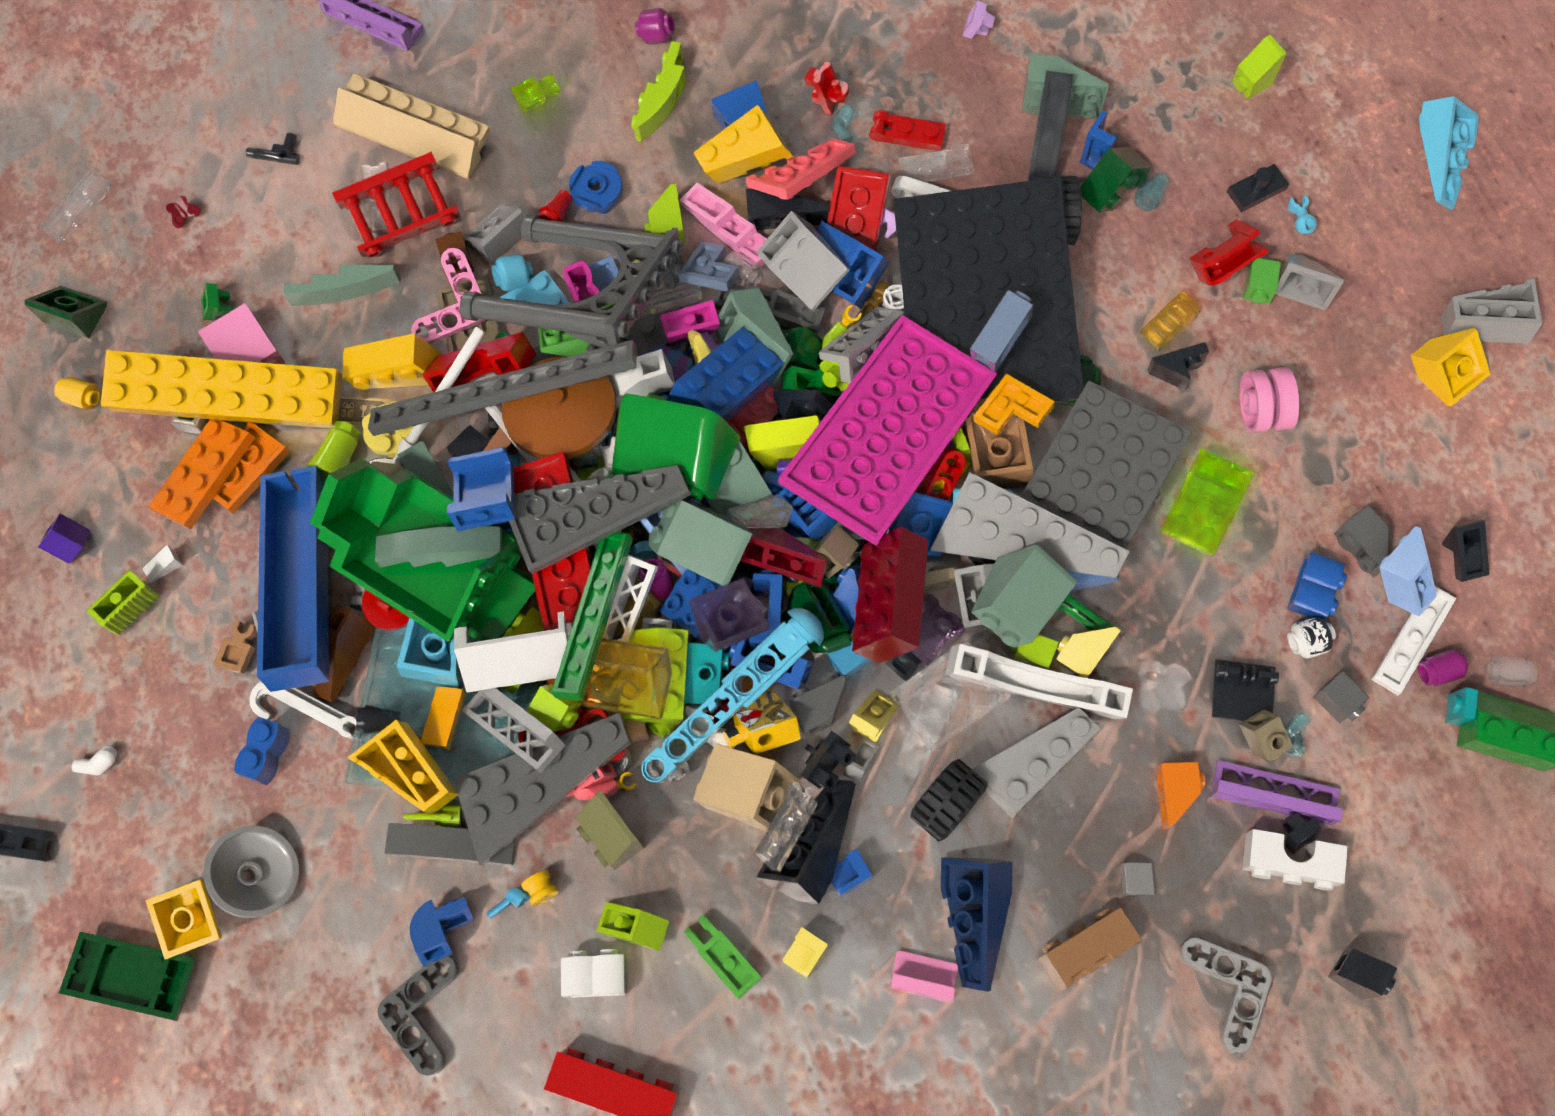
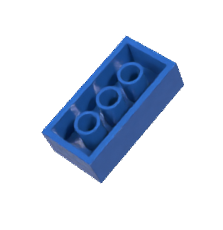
(728, 376)

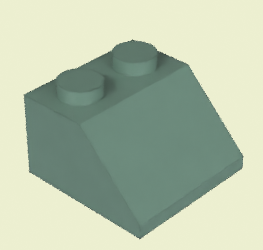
(740, 483)

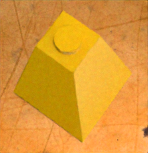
(1451, 365)
(183, 919)

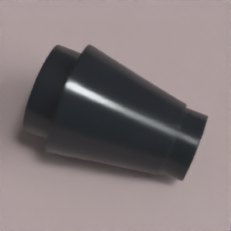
(375, 719)

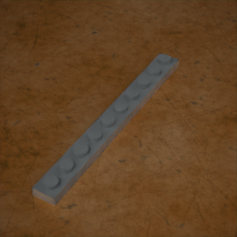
(503, 388)

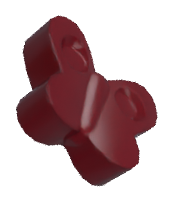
(181, 210)

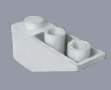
(651, 375)

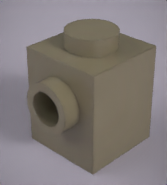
(838, 549)
(1266, 735)

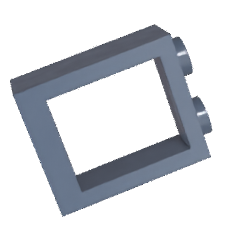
(1002, 330)

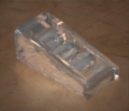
(762, 513)

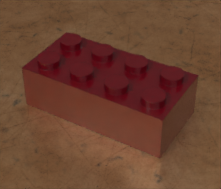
(890, 596)

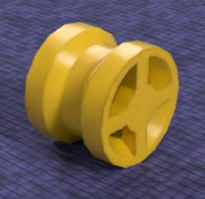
(539, 888)

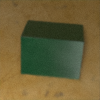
(68, 310)

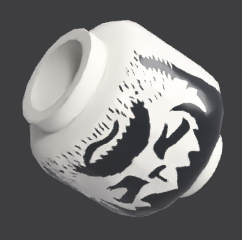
(1311, 637)

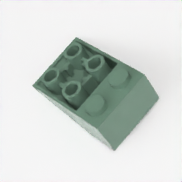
(1086, 92)
(752, 311)

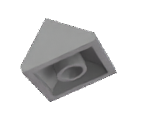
(496, 233)

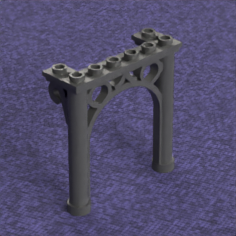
(583, 320)

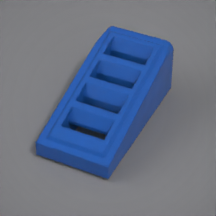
(816, 524)

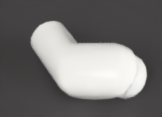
(97, 764)

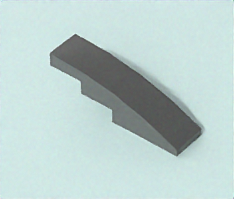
(786, 308)
(439, 843)

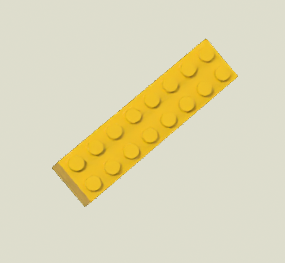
(221, 389)

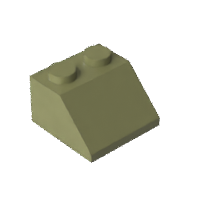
(608, 832)

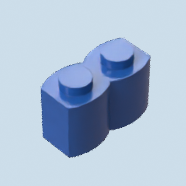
(1317, 586)
(259, 758)

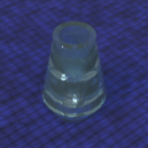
(1151, 193)

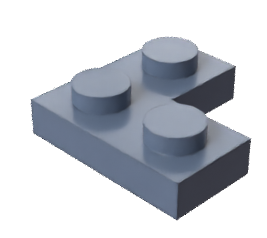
(706, 269)

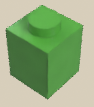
(1261, 280)

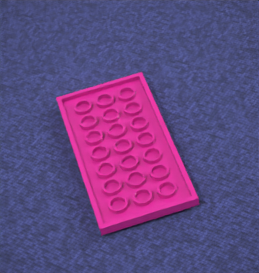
(887, 430)

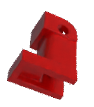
(1229, 257)

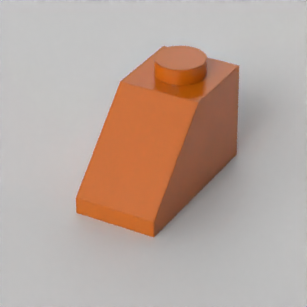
(1177, 789)

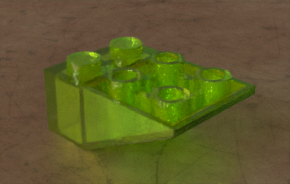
(1207, 502)

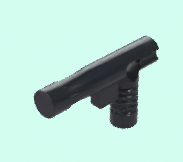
(277, 152)

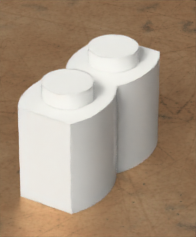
(593, 975)

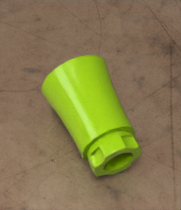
(336, 448)

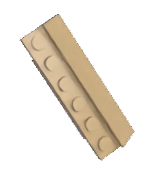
(410, 125)

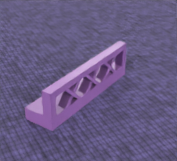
(374, 22)
(1273, 799)

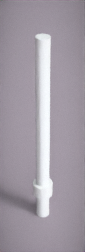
(446, 383)

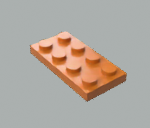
(201, 472)

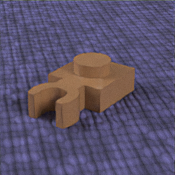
(236, 652)

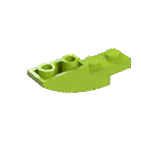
(662, 96)

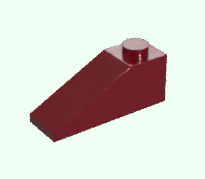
(785, 555)

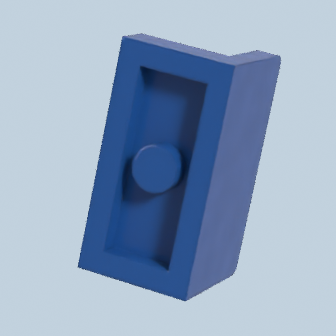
(1097, 142)

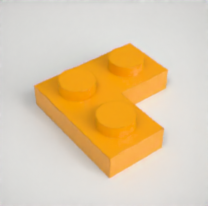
(1013, 398)

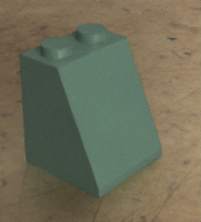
(700, 540)
(1022, 595)

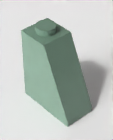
(422, 463)

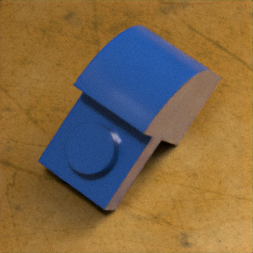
(430, 927)

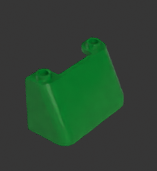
(669, 434)

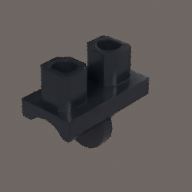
(825, 759)

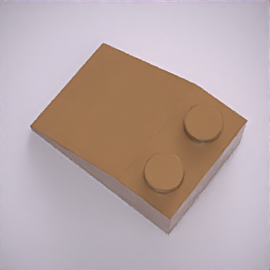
(1001, 457)

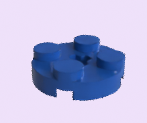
(601, 199)

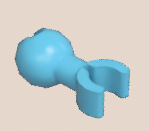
(1305, 222)

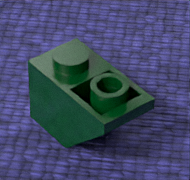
(805, 348)

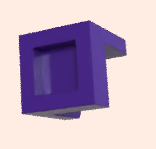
(64, 538)

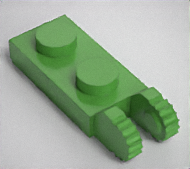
(725, 959)

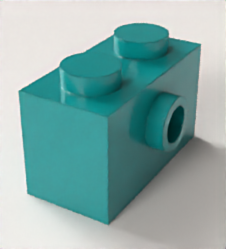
(704, 673)

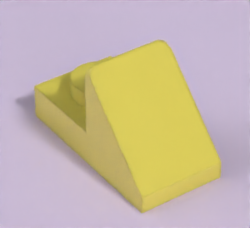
(873, 716)

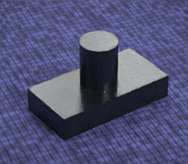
(1257, 187)

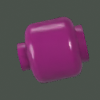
(655, 26)

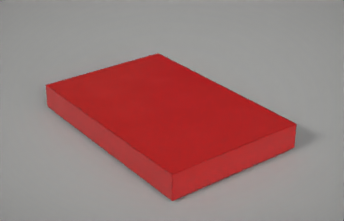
(859, 204)

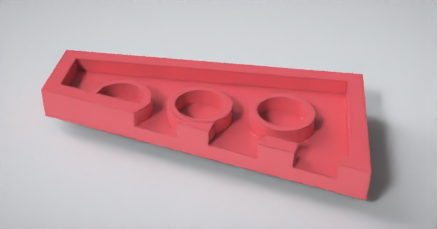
(802, 170)

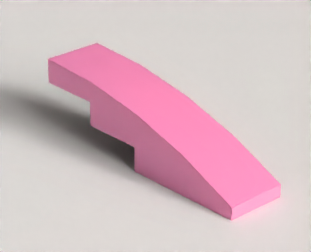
(723, 221)

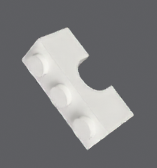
(1322, 866)

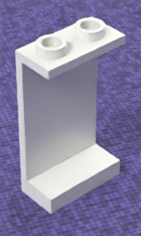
(511, 658)

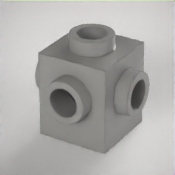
(657, 767)

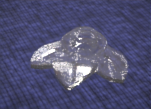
(1164, 691)

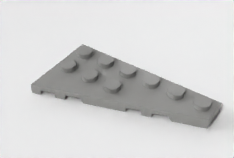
(996, 522)

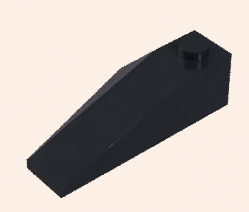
(816, 852)

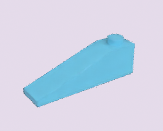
(1447, 134)

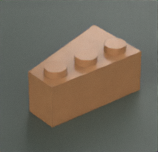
(1088, 948)

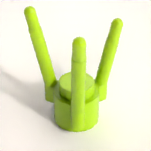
(447, 816)

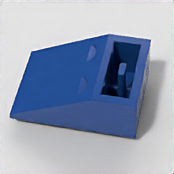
(864, 265)

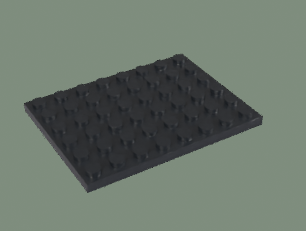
(974, 246)

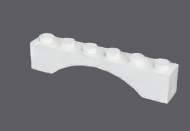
(1038, 683)

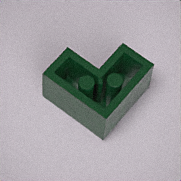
(1112, 176)

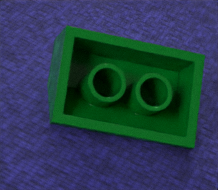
(1510, 732)

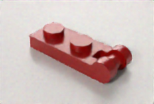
(907, 131)

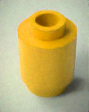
(77, 392)

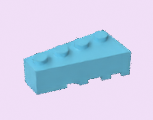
(427, 656)

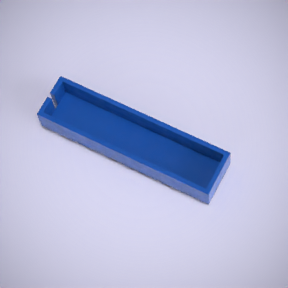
(292, 583)

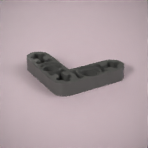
(409, 1006)

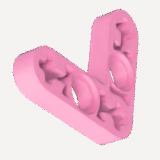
(462, 324)

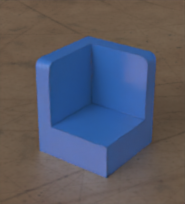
(850, 873)

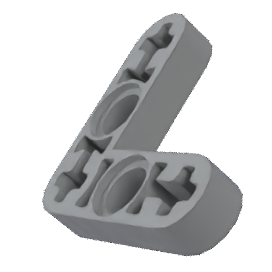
(1243, 988)

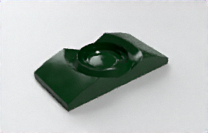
(128, 976)

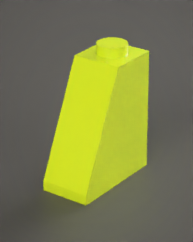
(779, 439)

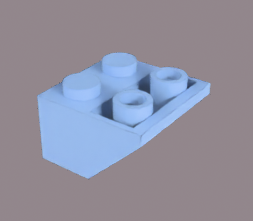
(1409, 575)

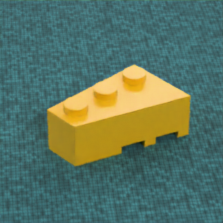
(742, 146)
(388, 362)
(406, 766)

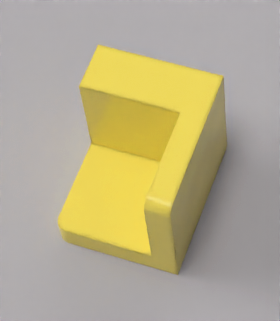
(805, 952)

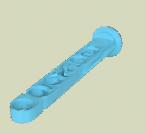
(789, 639)

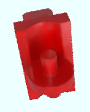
(826, 87)

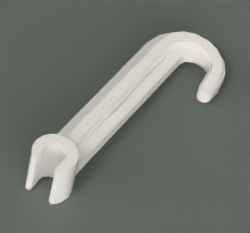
(305, 704)

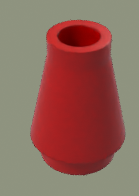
(556, 207)

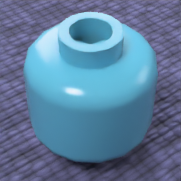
(511, 272)

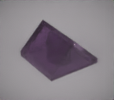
(727, 615)

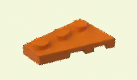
(259, 459)

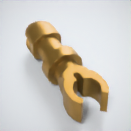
(876, 300)

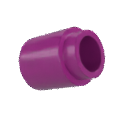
(662, 582)
(1443, 668)

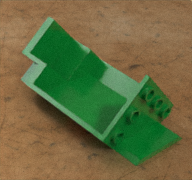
(369, 503)

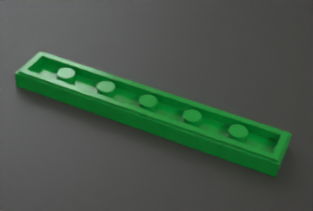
(592, 617)

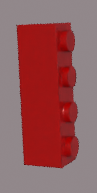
(608, 1089)

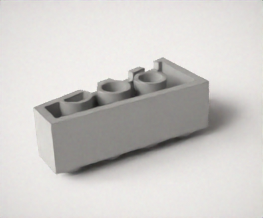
(1032, 763)

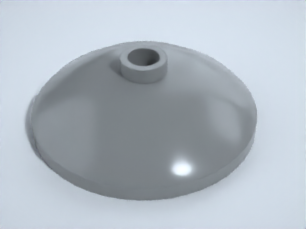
(262, 854)

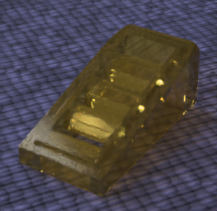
(1184, 308)

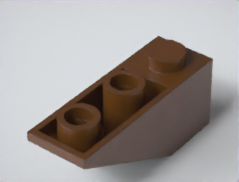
(347, 640)

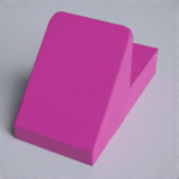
(698, 317)

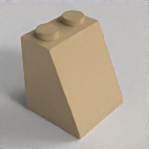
(743, 786)

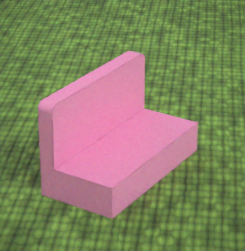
(924, 976)

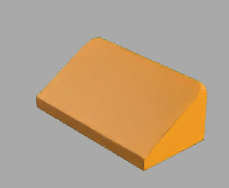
(443, 717)

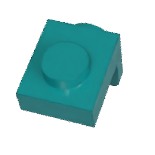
(1461, 706)

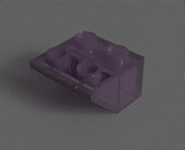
(937, 631)

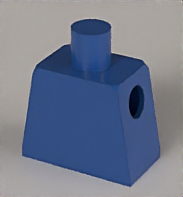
(736, 103)

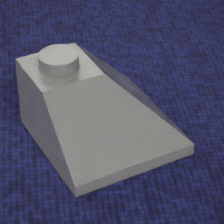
(1307, 282)

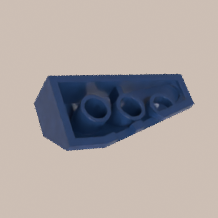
(978, 906)

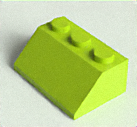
(676, 642)

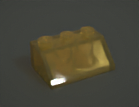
(629, 679)

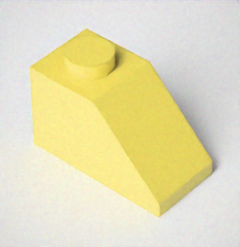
(1086, 649)

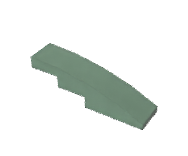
(350, 283)
(438, 545)

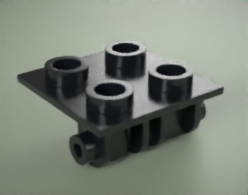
(1242, 689)

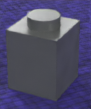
(1342, 698)

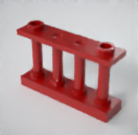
(398, 177)

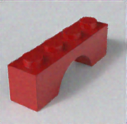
(498, 356)

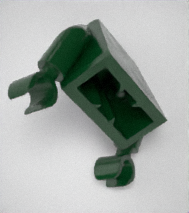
(821, 604)

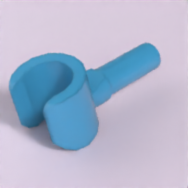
(516, 896)

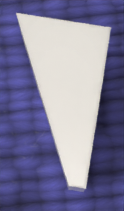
(162, 564)

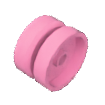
(1269, 400)

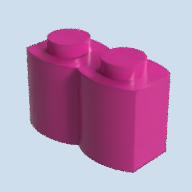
(580, 281)

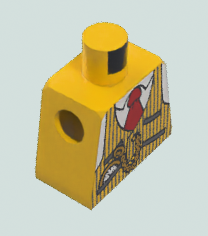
(763, 724)

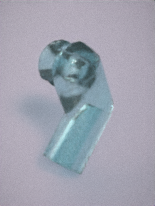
(841, 122)
(1294, 731)

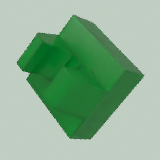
(211, 302)

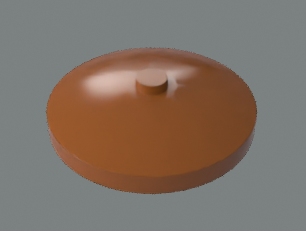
(562, 419)

